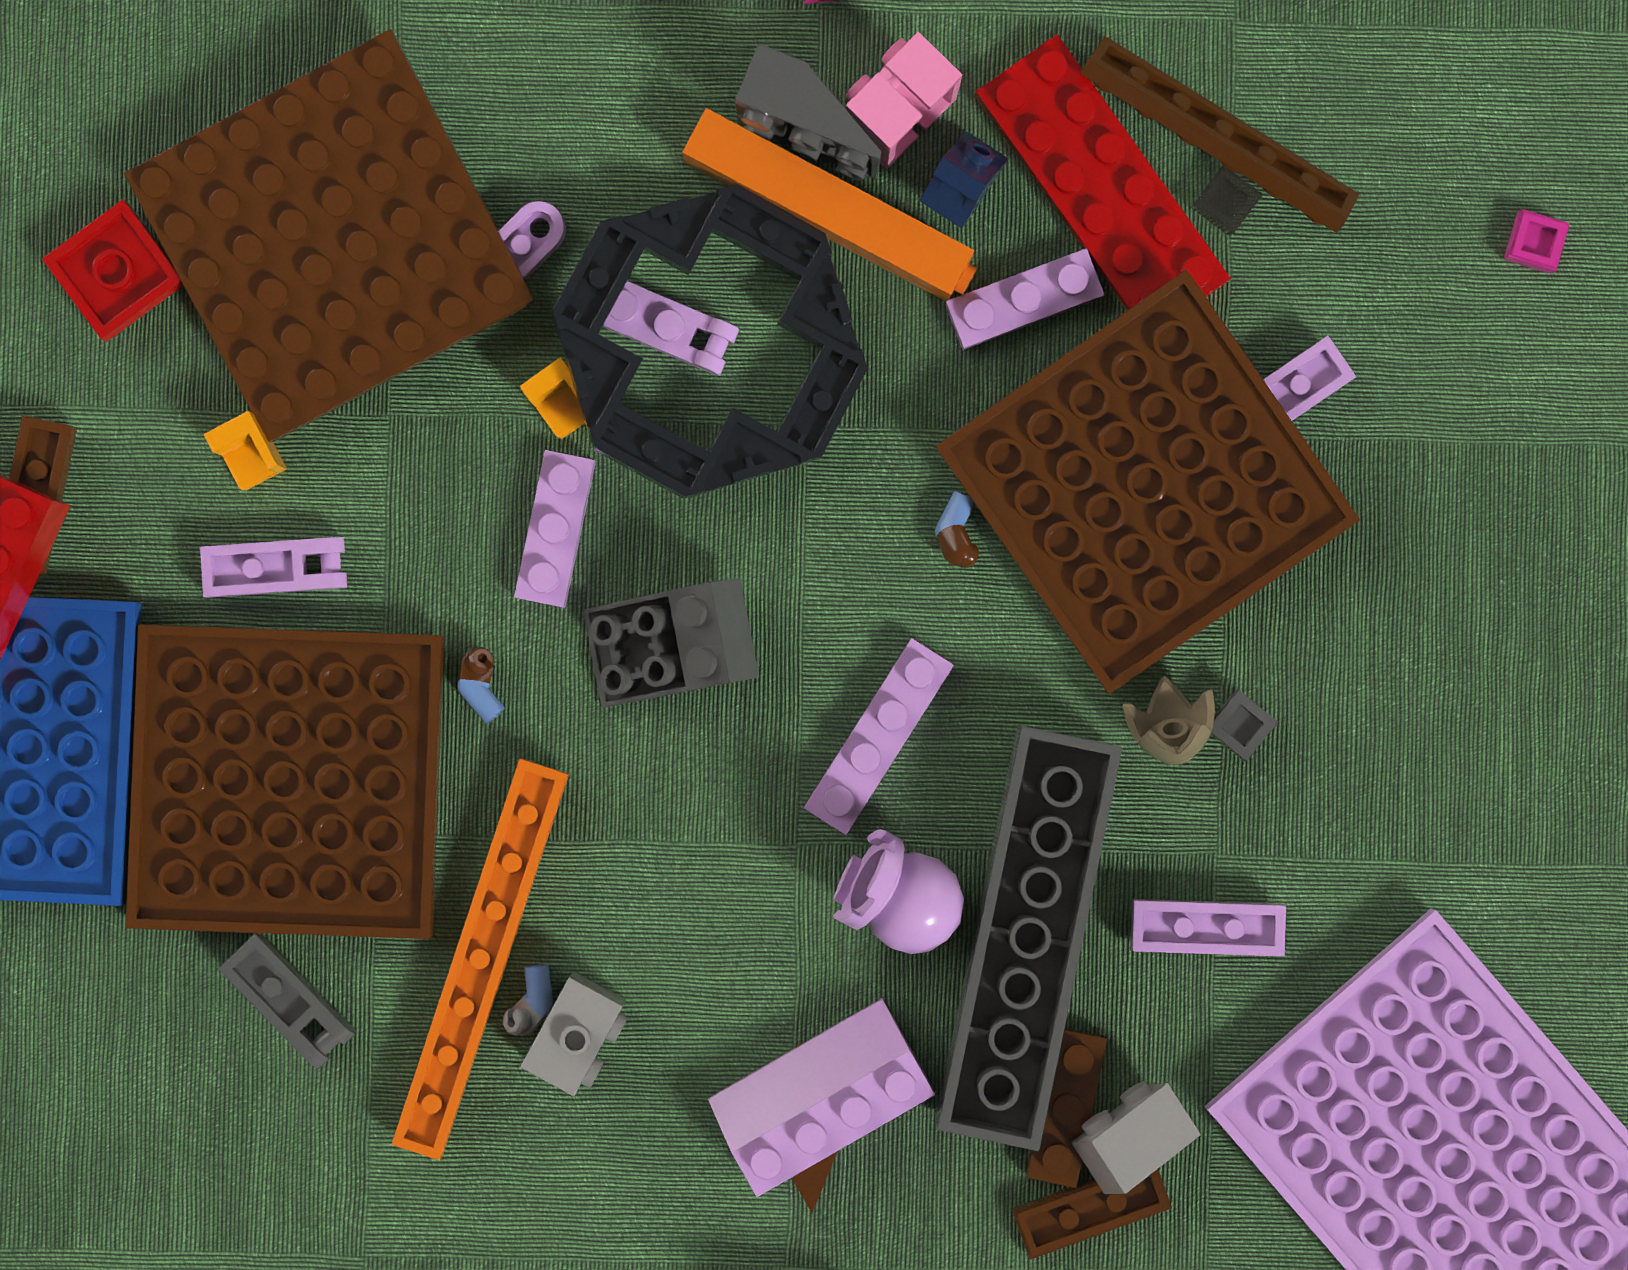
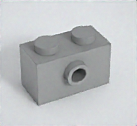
(574, 1034)
(1135, 1137)

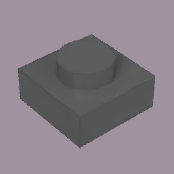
(1242, 725)

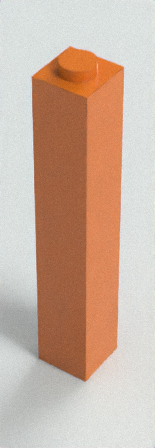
(831, 205)

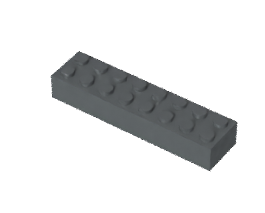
(1027, 938)

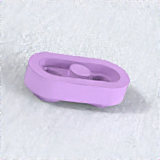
(527, 249)

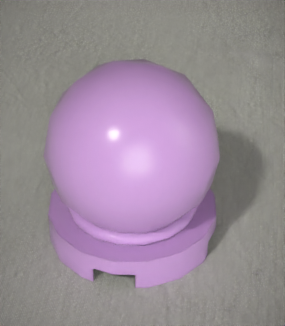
(903, 897)

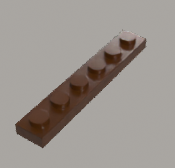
(1220, 134)

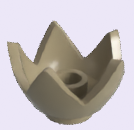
(1172, 726)

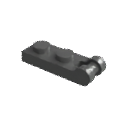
(286, 999)

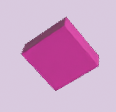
(1536, 241)

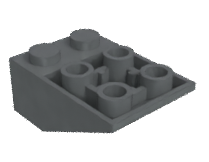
(792, 104)
(671, 642)

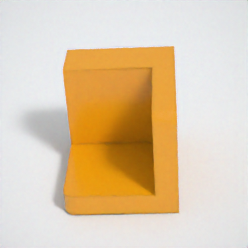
(555, 398)
(246, 450)

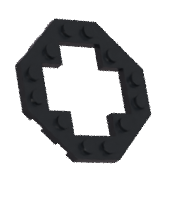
(604, 369)

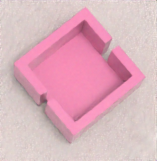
(909, 90)

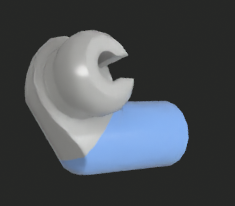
(534, 1005)

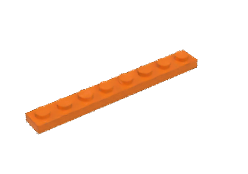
(480, 959)

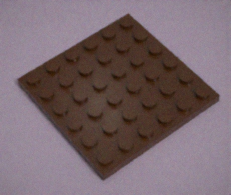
(330, 236)
(1147, 482)
(285, 781)

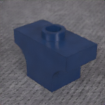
(963, 179)

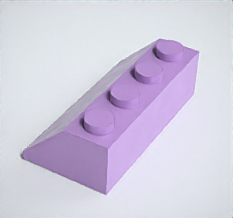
(820, 1097)

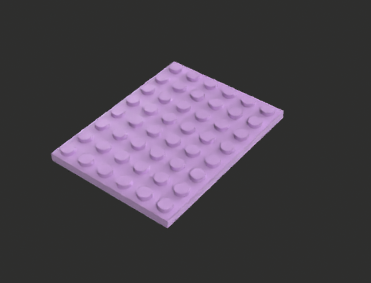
(1434, 1123)

